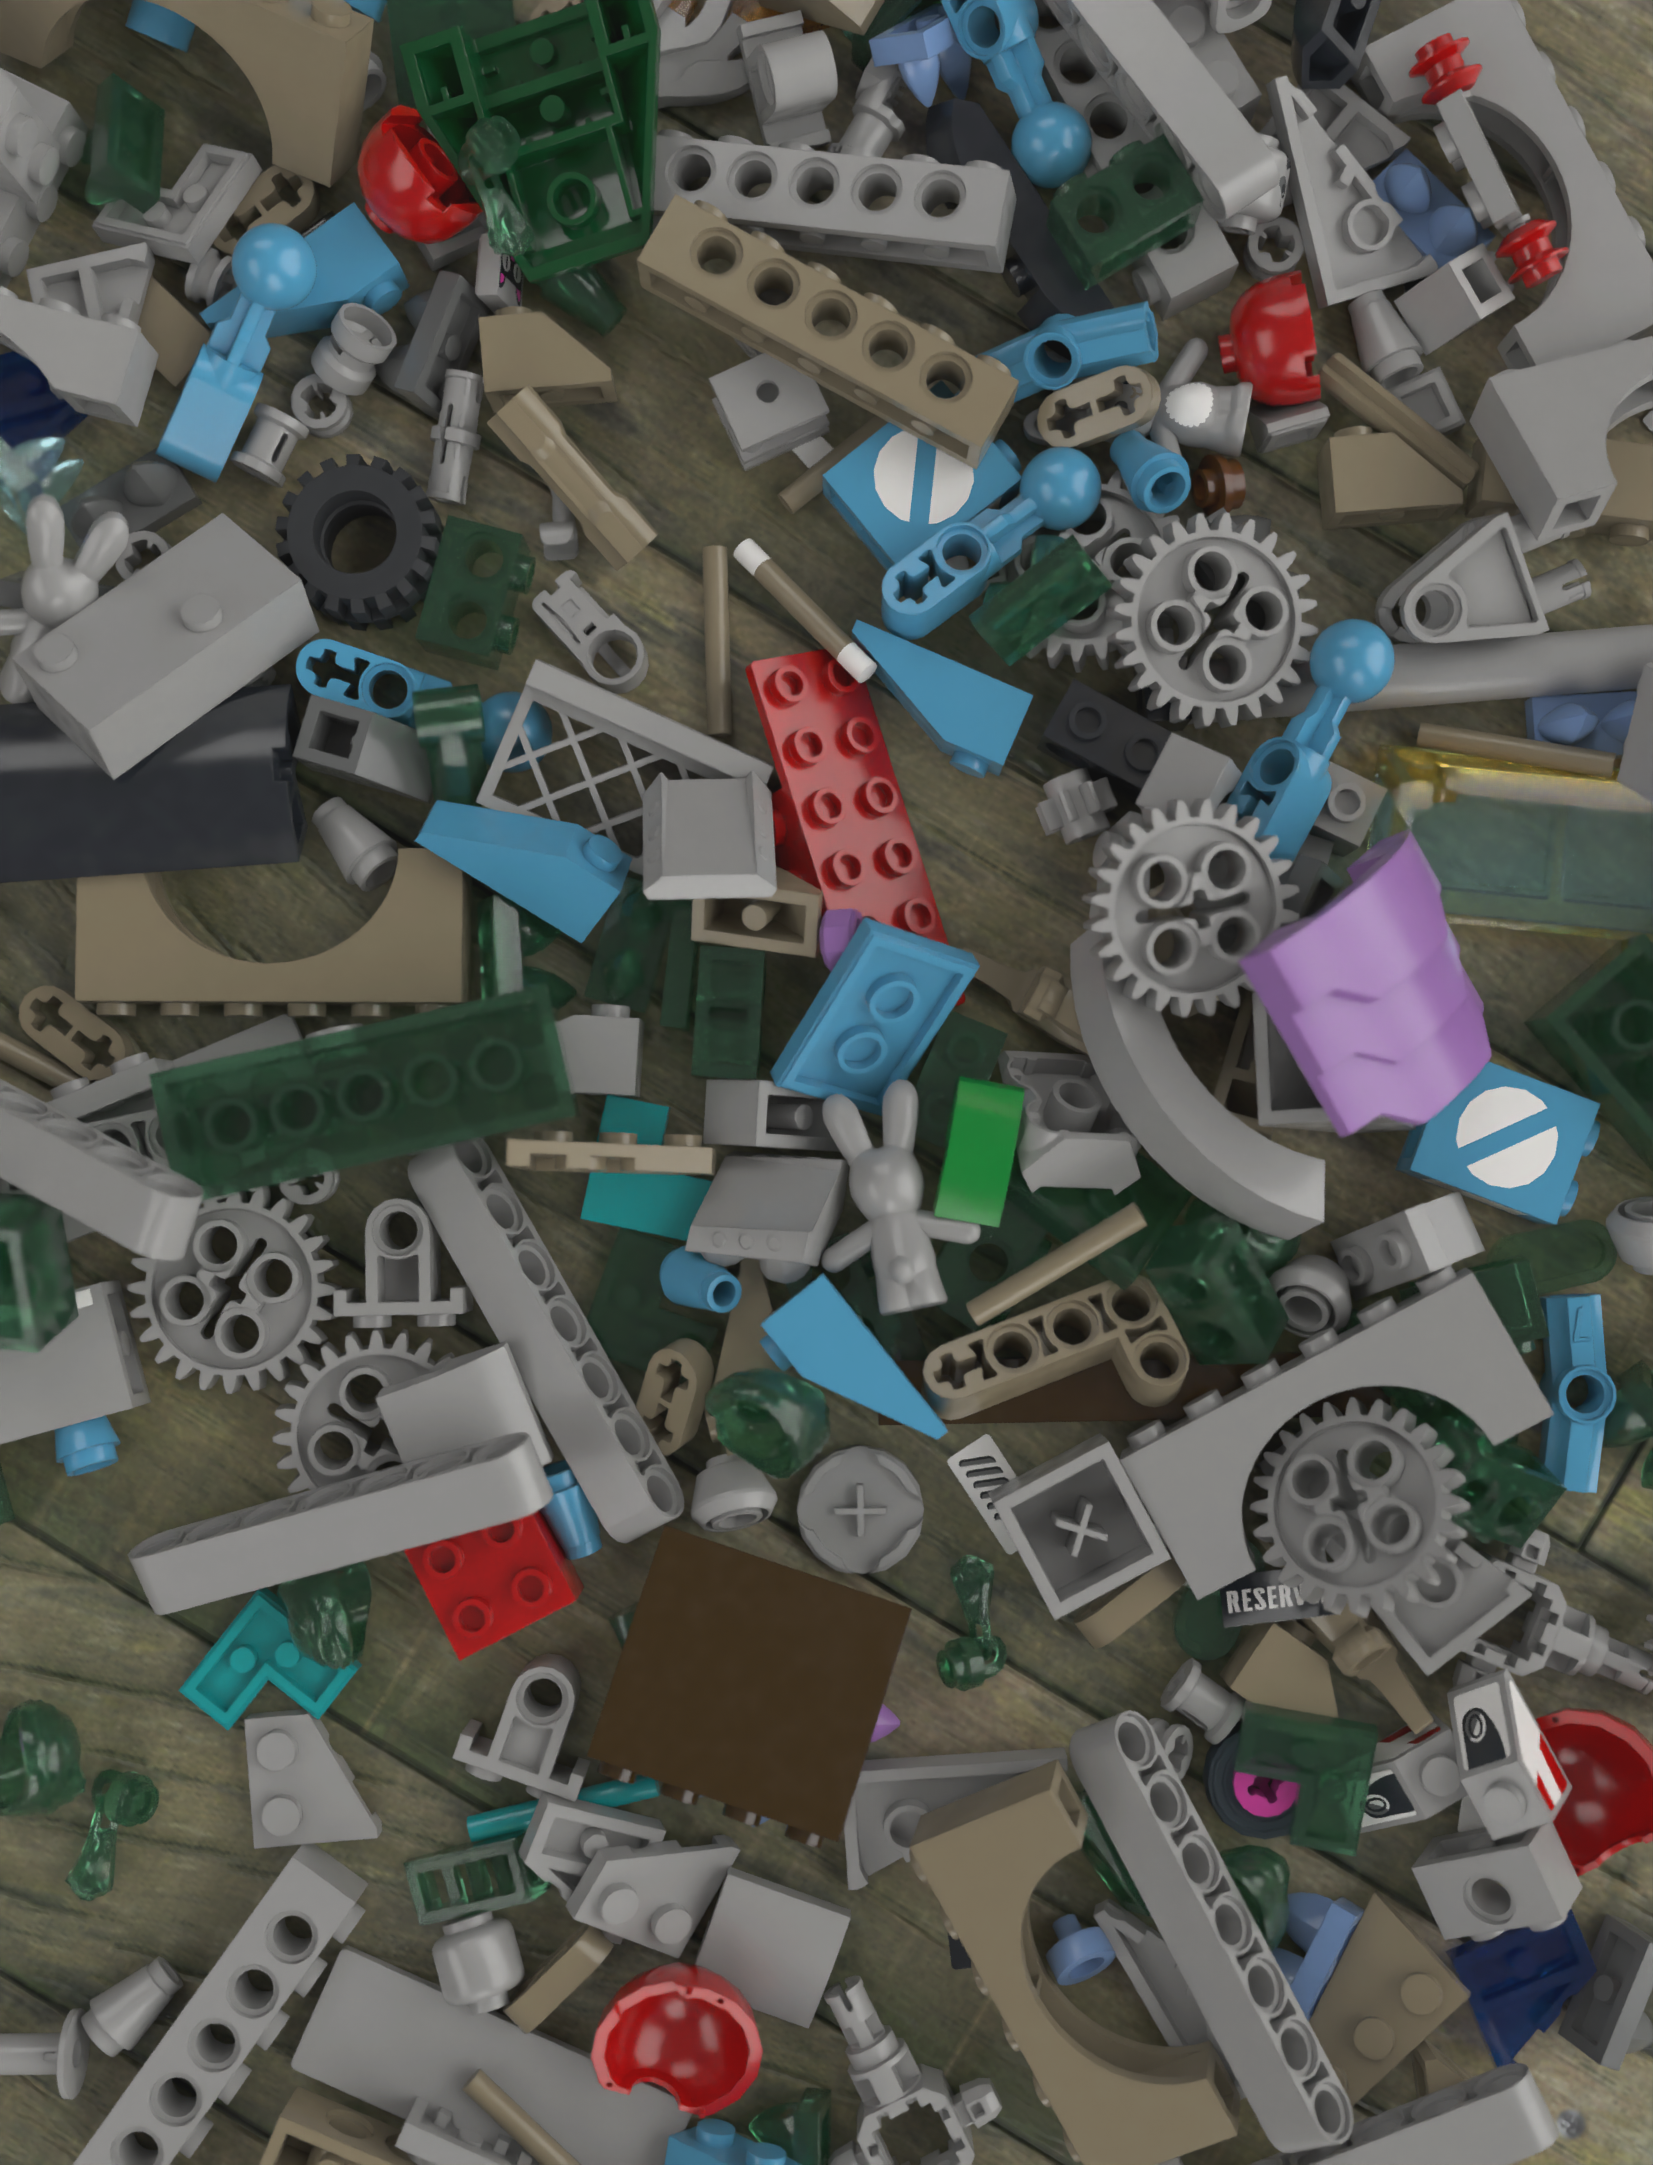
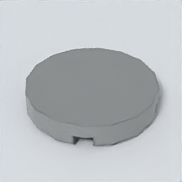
(860, 1509)

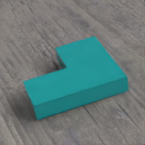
(642, 1201)
(258, 1651)

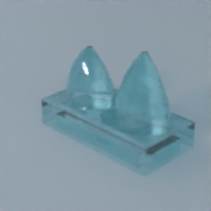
(34, 470)

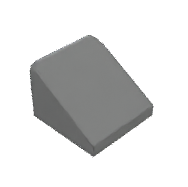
(1286, 425)

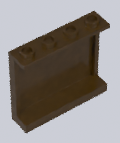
(749, 1686)

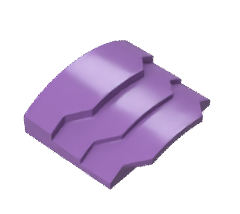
(1376, 994)

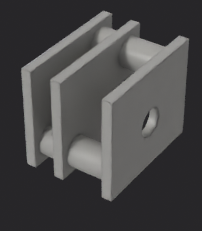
(768, 408)

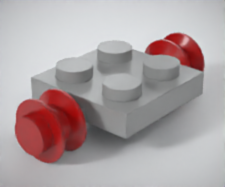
(1467, 147)

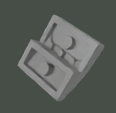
(462, 1405)
(773, 1944)

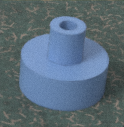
(1079, 1951)

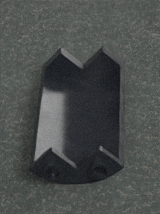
(199, 801)

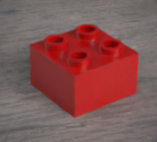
(495, 1581)

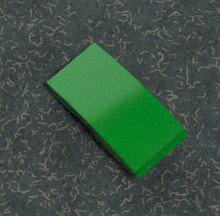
(979, 1151)

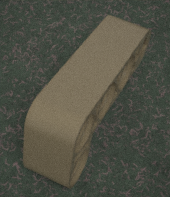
(1051, 1359)

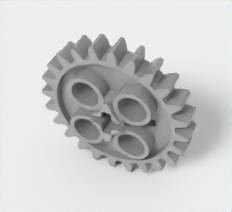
(1168, 586)
(1090, 635)
(1183, 849)
(281, 1319)
(330, 1385)
(1412, 1487)

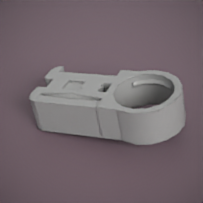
(587, 629)

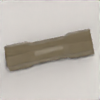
(541, 441)

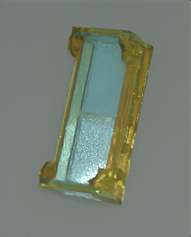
(1523, 842)

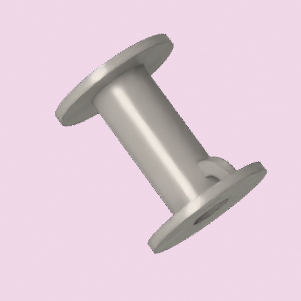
(50, 2054)

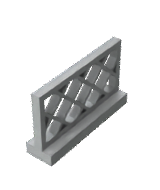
(620, 719)

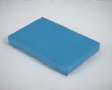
(874, 1015)

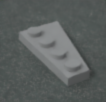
(1448, 1616)

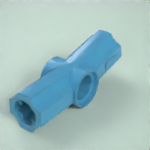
(1095, 342)
(1574, 1348)

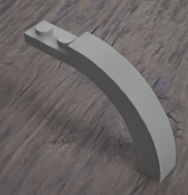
(1173, 1110)

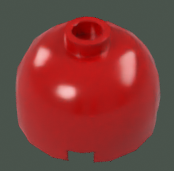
(412, 181)
(1273, 342)

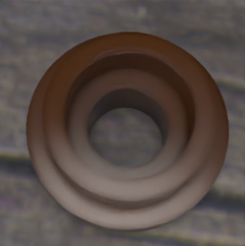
(1218, 484)

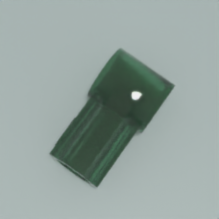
(452, 732)

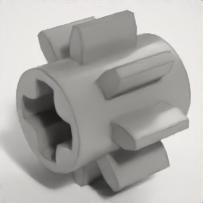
(1076, 806)

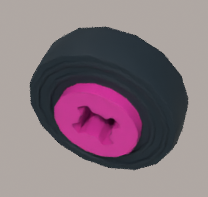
(1248, 1810)

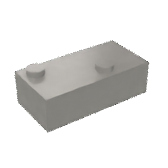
(167, 645)

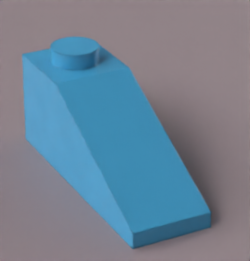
(350, 268)
(954, 705)
(534, 861)
(838, 1351)

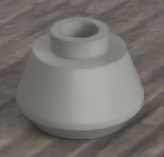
(1632, 1232)
(1313, 1295)
(731, 1495)

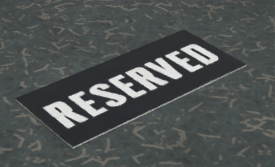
(1264, 1599)

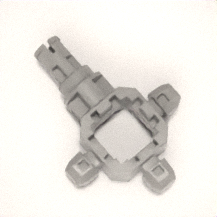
(1553, 1632)
(892, 2080)

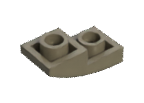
(172, 333)

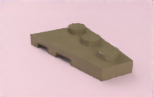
(613, 1154)
(1382, 1999)

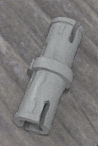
(455, 437)

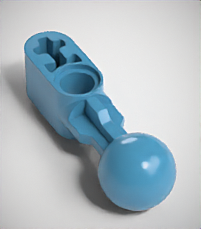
(1050, 137)
(274, 274)
(1056, 493)
(496, 709)
(1289, 773)

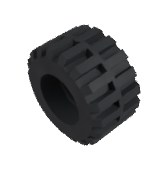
(329, 505)

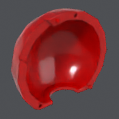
(1610, 1784)
(680, 2032)

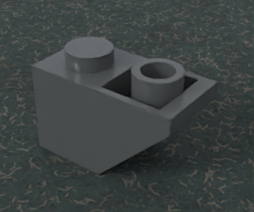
(363, 749)

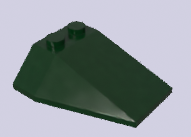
(586, 118)

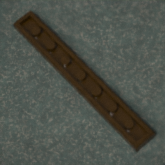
(1101, 1395)

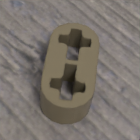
(265, 205)
(1092, 394)
(68, 1045)
(684, 1402)
(1125, 1605)
(557, 1977)

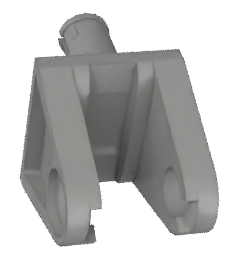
(1479, 586)

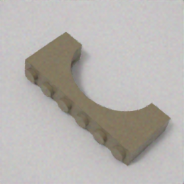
(297, 54)
(407, 955)
(1109, 2092)

